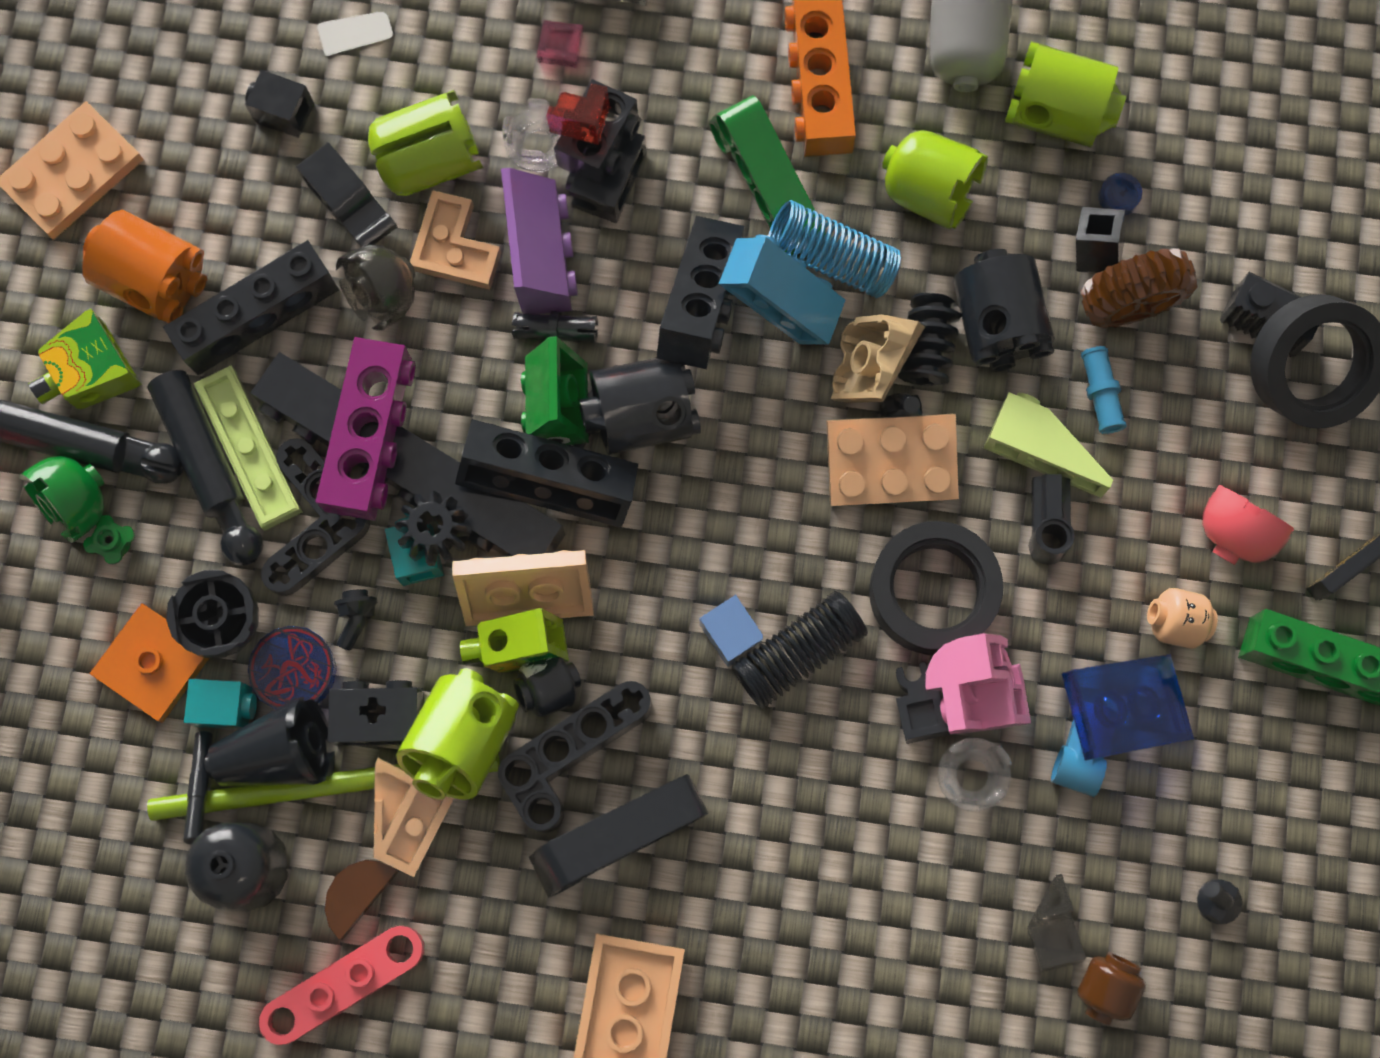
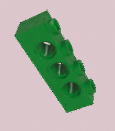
(1313, 654)

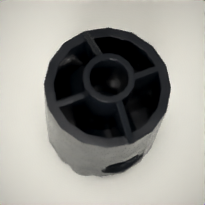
(1004, 309)
(640, 405)

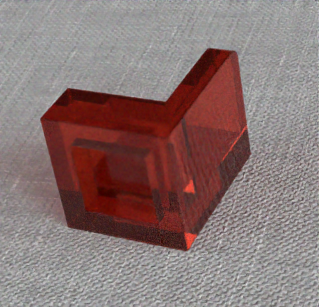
(579, 115)

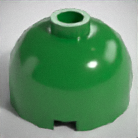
(66, 494)

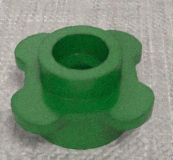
(117, 548)

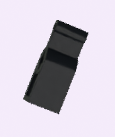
(345, 196)

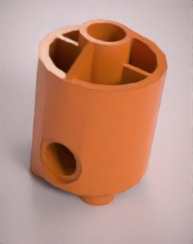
(143, 265)

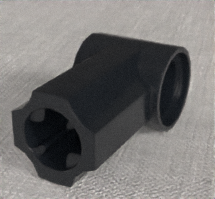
(1050, 515)

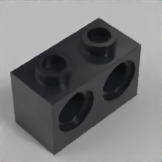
(612, 140)

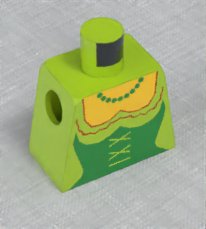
(84, 365)
(516, 640)

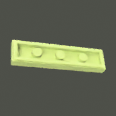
(247, 448)

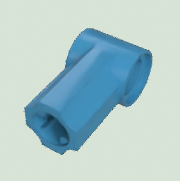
(1073, 771)

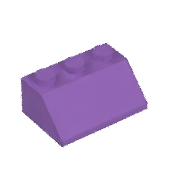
(538, 242)

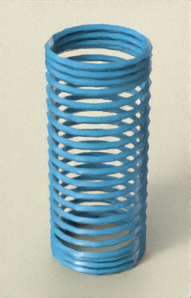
(806, 240)

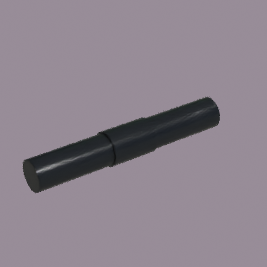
(197, 788)

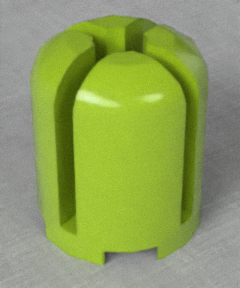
(423, 145)

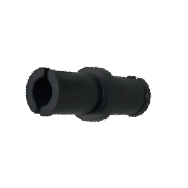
(564, 327)

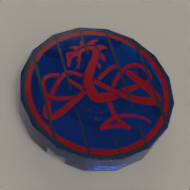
(291, 665)

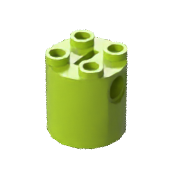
(1066, 95)
(456, 736)

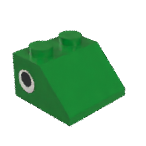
(552, 388)

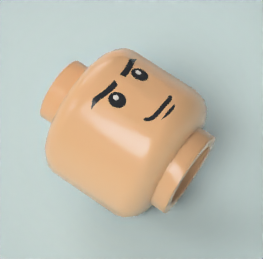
(1182, 618)

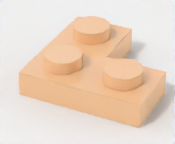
(445, 251)

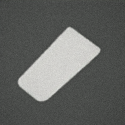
(354, 32)

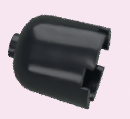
(253, 872)

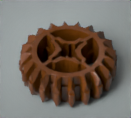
(1139, 288)

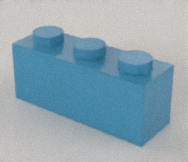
(782, 290)

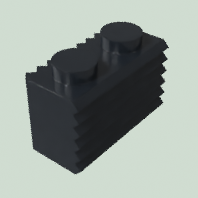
(1255, 303)

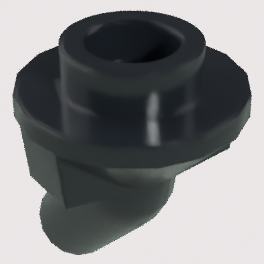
(901, 405)
(356, 607)
(1219, 901)

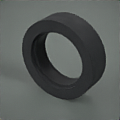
(1280, 335)
(945, 537)

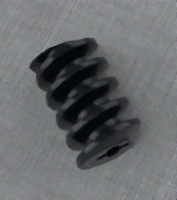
(926, 357)

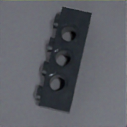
(697, 300)
(251, 308)
(547, 473)

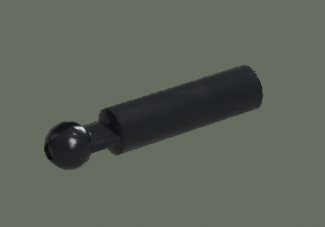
(87, 443)
(205, 464)

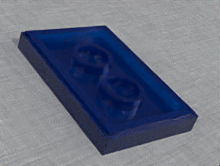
(1127, 706)

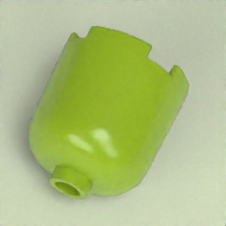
(933, 176)

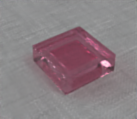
(560, 43)

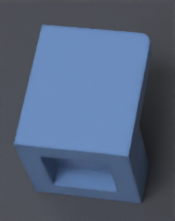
(730, 629)

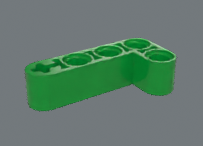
(760, 157)

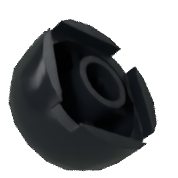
(213, 614)

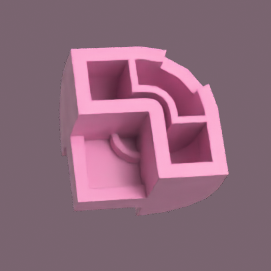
(978, 685)

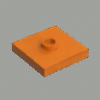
(148, 664)

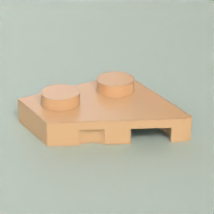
(403, 819)

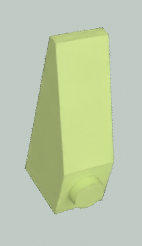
(1040, 441)

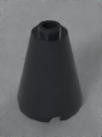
(275, 749)

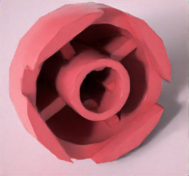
(1243, 528)

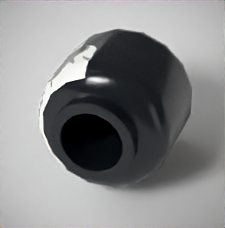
(546, 686)

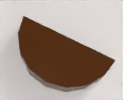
(354, 893)

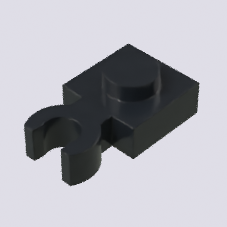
(920, 709)

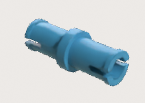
(1103, 390)

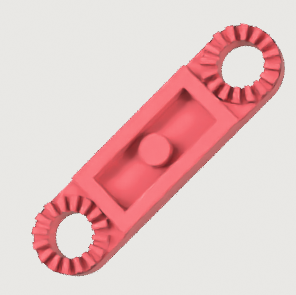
(341, 985)

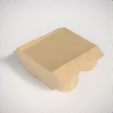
(873, 357)

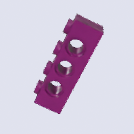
(368, 364)

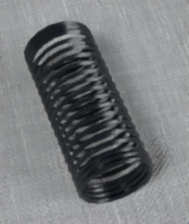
(829, 638)

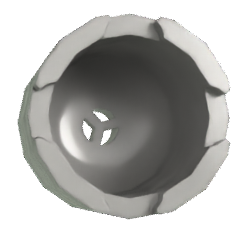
(969, 41)

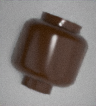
(1111, 988)

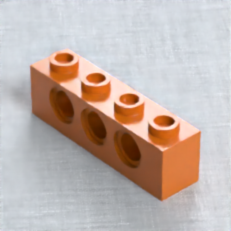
(830, 131)

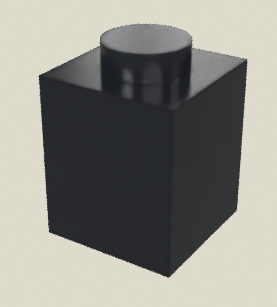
(279, 103)
(1099, 239)

